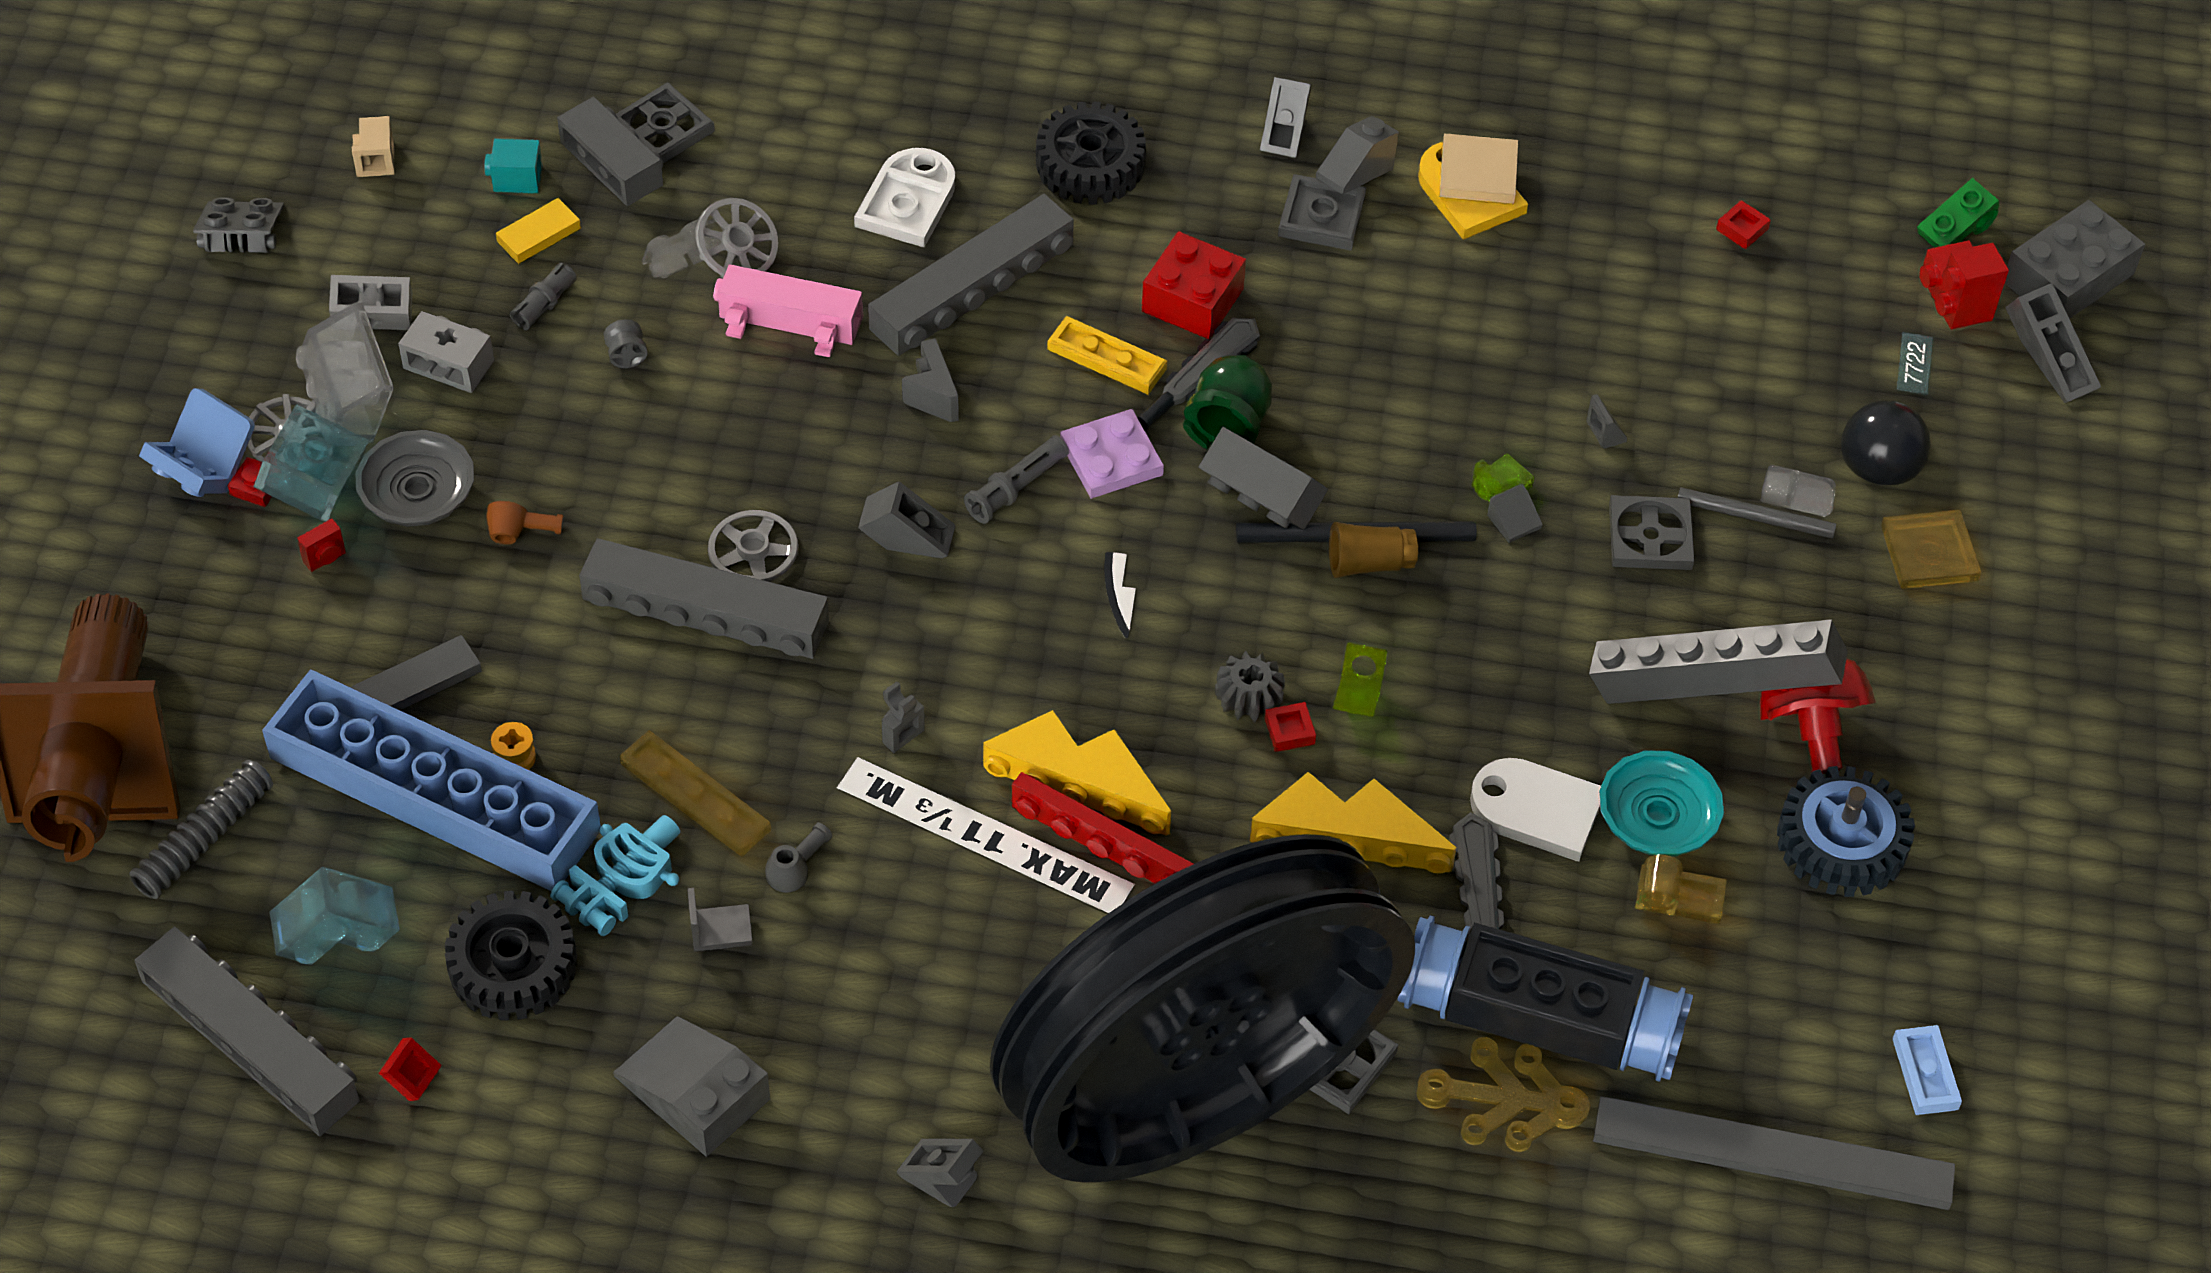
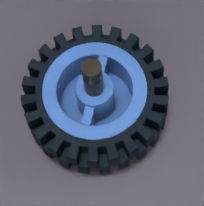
(1845, 831)

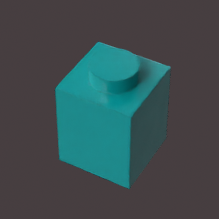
(515, 165)

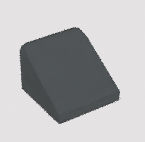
(1514, 513)

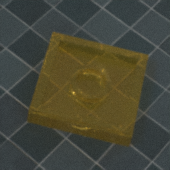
(1930, 549)

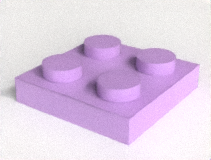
(1112, 453)

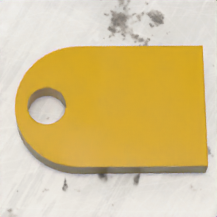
(1465, 215)

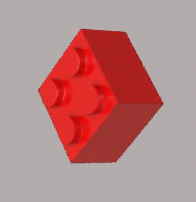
(1193, 285)

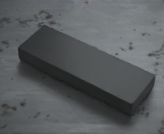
(422, 675)

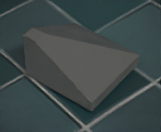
(1603, 424)

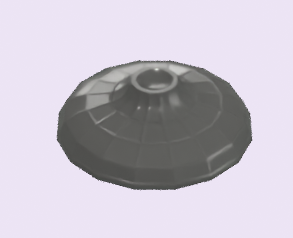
(415, 477)

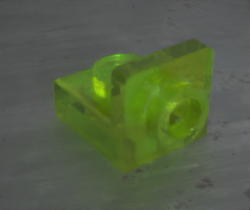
(1499, 477)

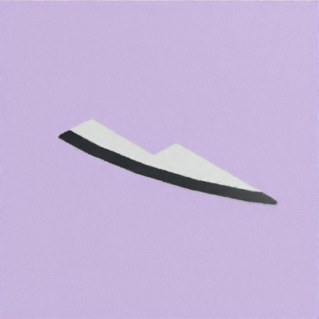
(1120, 598)

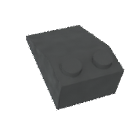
(696, 1083)

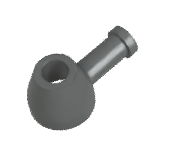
(794, 874)

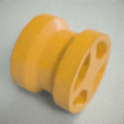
(522, 743)

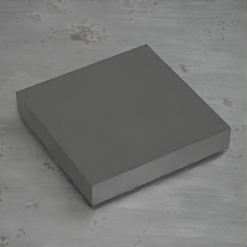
(1321, 213)

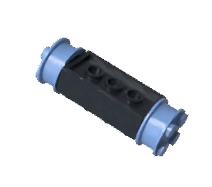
(1546, 996)

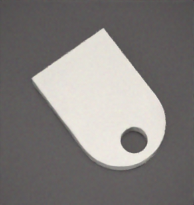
(906, 200)
(1537, 805)

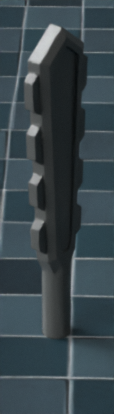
(1478, 871)

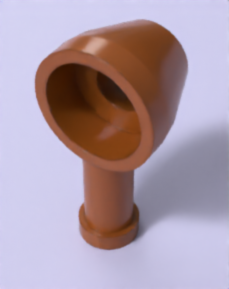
(508, 519)

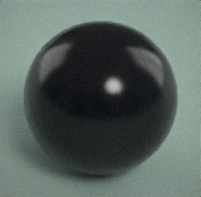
(1886, 443)

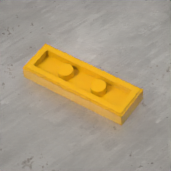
(1107, 355)

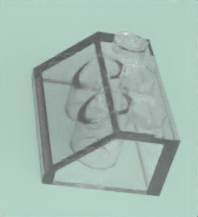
(346, 371)

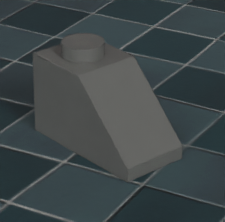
(1360, 155)
(906, 523)

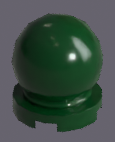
(1231, 395)

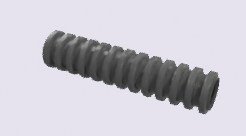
(201, 829)

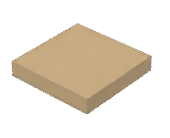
(1479, 168)

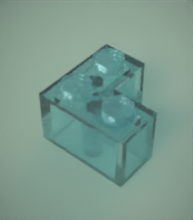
(330, 911)

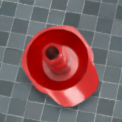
(1819, 712)

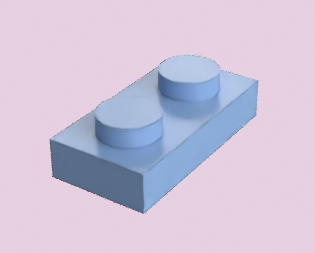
(1927, 1070)

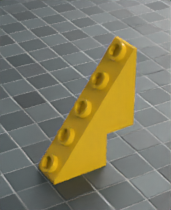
(1094, 774)
(1369, 821)

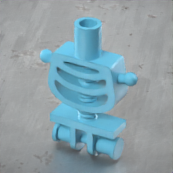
(633, 874)

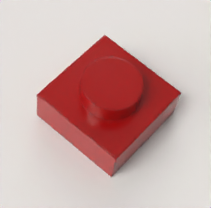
(1743, 224)
(243, 483)
(321, 545)
(1290, 727)
(410, 1069)

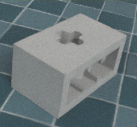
(384, 299)
(446, 351)

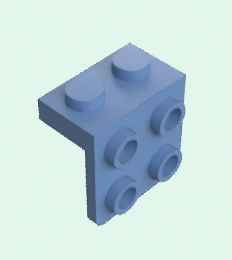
(203, 445)

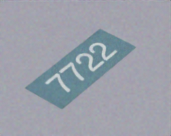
(1914, 363)

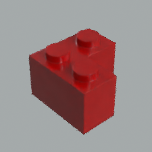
(1964, 281)

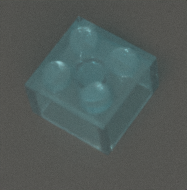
(311, 463)

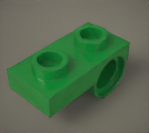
(1964, 212)

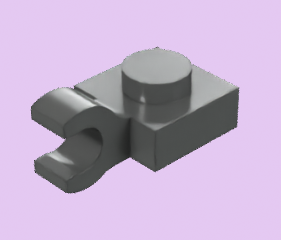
(903, 720)

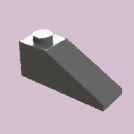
(2053, 342)

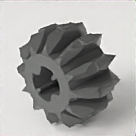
(1249, 686)

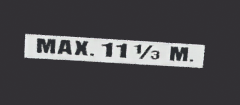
(985, 836)

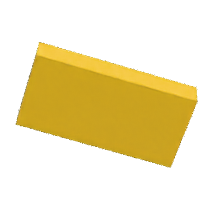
(538, 230)

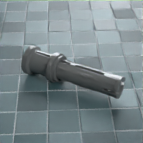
(1005, 486)

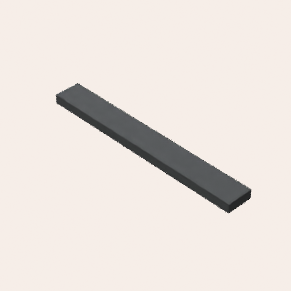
(1774, 1153)

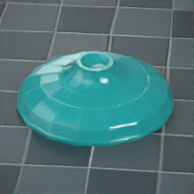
(1661, 803)

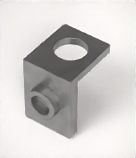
(719, 926)

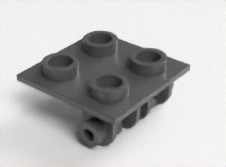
(225, 218)

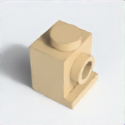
(374, 147)

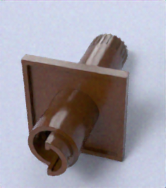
(91, 740)

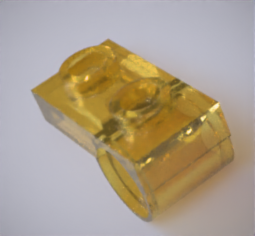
(1671, 891)

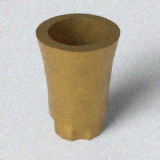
(1370, 549)

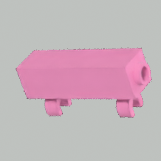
(788, 305)

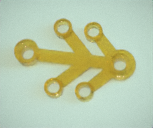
(1509, 1096)

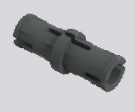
(543, 296)

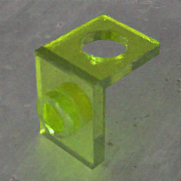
(1357, 692)

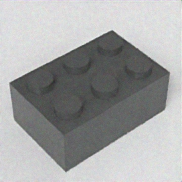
(2079, 254)

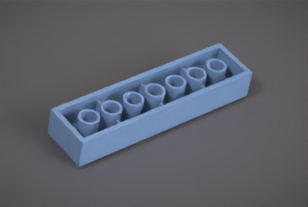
(432, 780)

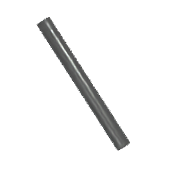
(1759, 513)

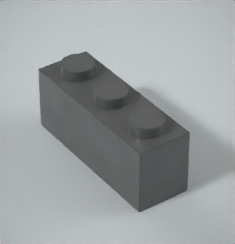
(610, 150)
(1262, 480)

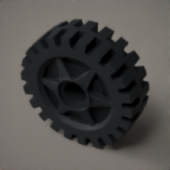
(1090, 152)
(514, 983)

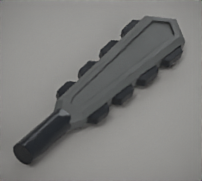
(1230, 338)

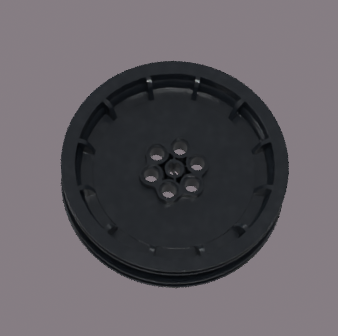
(1201, 1007)

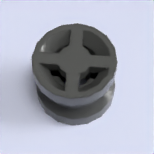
(625, 343)

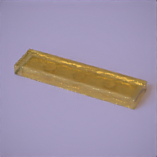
(695, 793)

